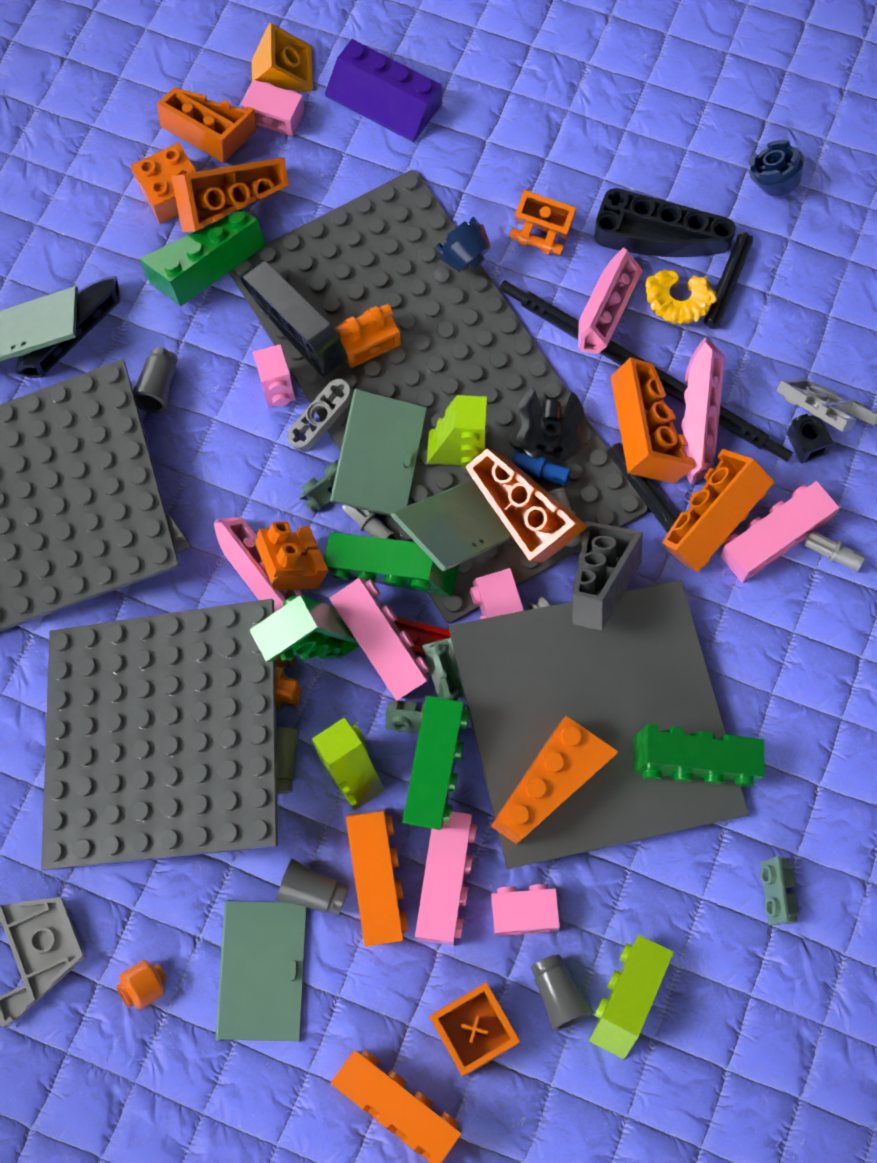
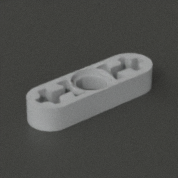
(308, 415)

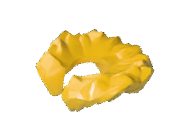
(677, 311)

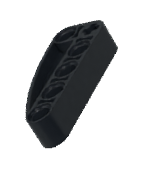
(653, 235)
(295, 318)

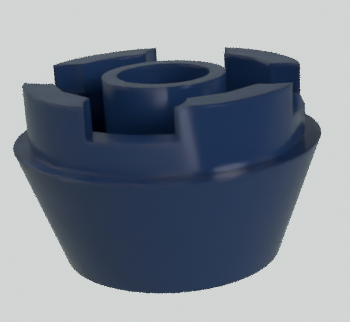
(777, 168)
(465, 246)

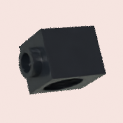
(806, 448)

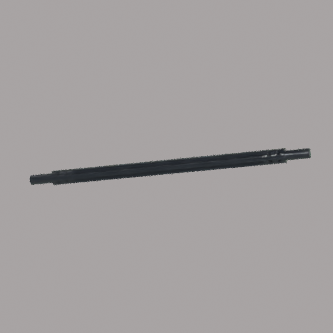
(620, 355)

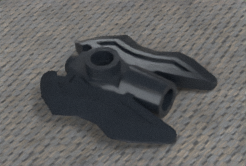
(550, 428)

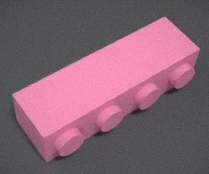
(779, 531)
(380, 637)
(443, 881)

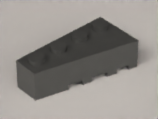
(604, 571)

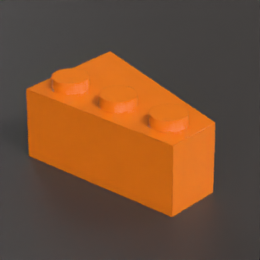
(205, 123)

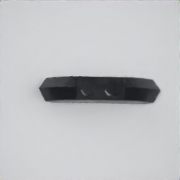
(92, 306)

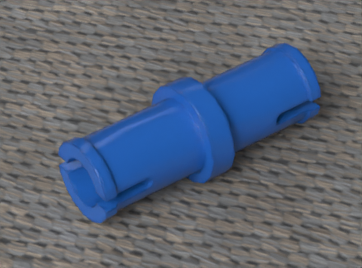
(541, 468)

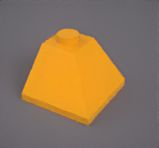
(283, 61)

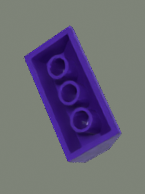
(384, 90)

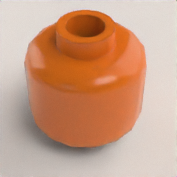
(141, 984)

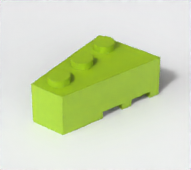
(460, 433)
(348, 763)
(630, 996)

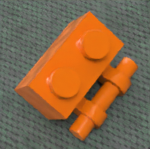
(544, 215)
(368, 335)

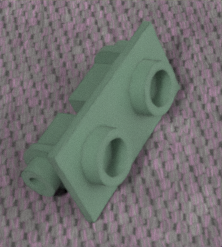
(317, 491)
(444, 669)
(403, 716)
(776, 877)

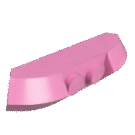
(607, 302)
(702, 407)
(239, 547)

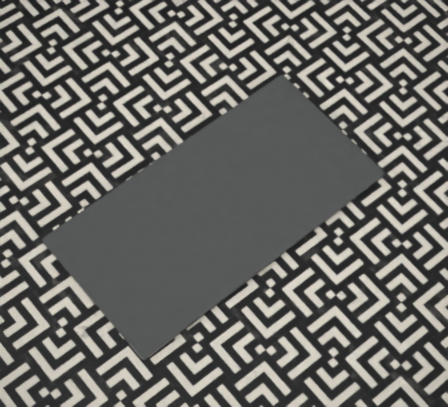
(453, 342)

